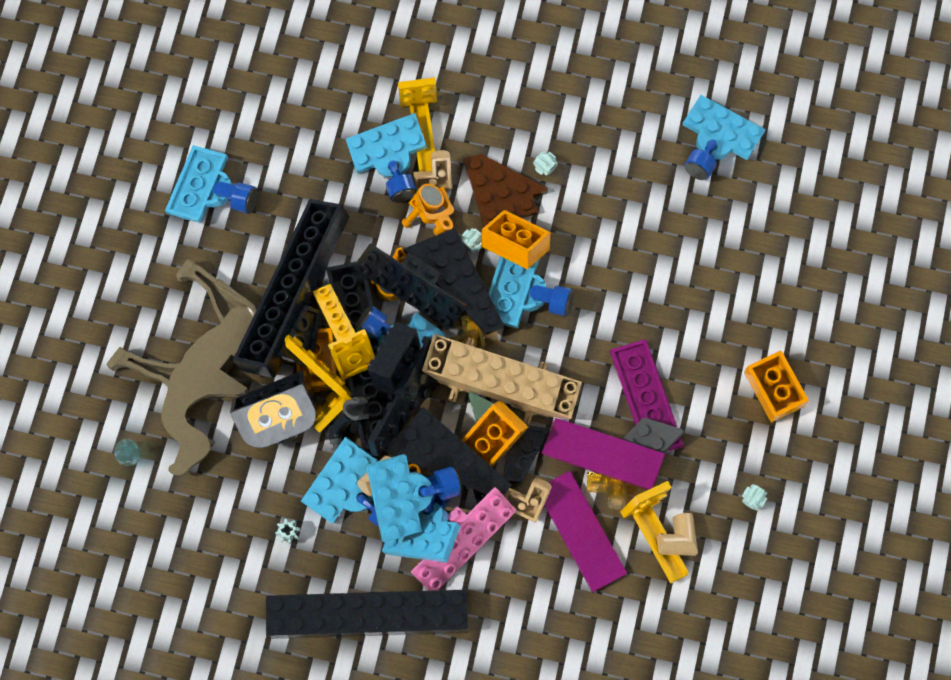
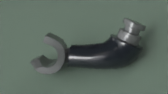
(337, 428)

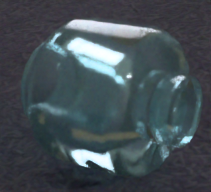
(127, 452)

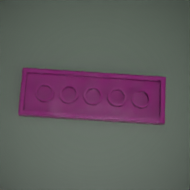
(642, 385)
(603, 454)
(582, 533)

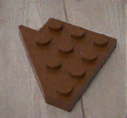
(501, 189)

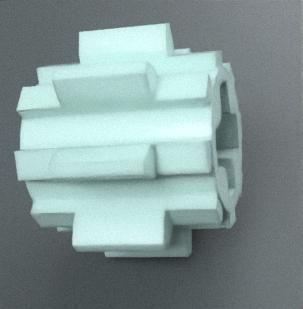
(545, 163)
(472, 240)
(754, 497)
(281, 532)

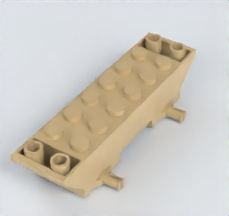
(501, 378)

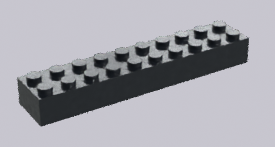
(291, 286)
(355, 297)
(366, 614)

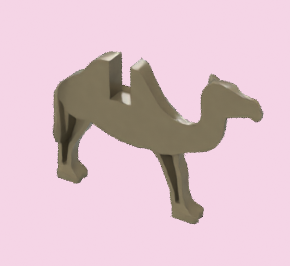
(202, 368)

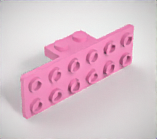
(474, 532)

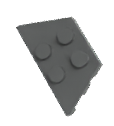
(654, 435)

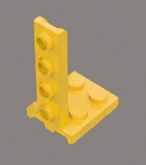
(417, 96)
(351, 350)
(335, 400)
(651, 526)

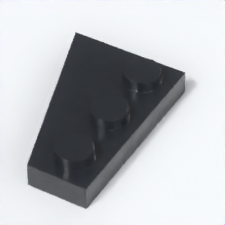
(306, 330)
(522, 453)

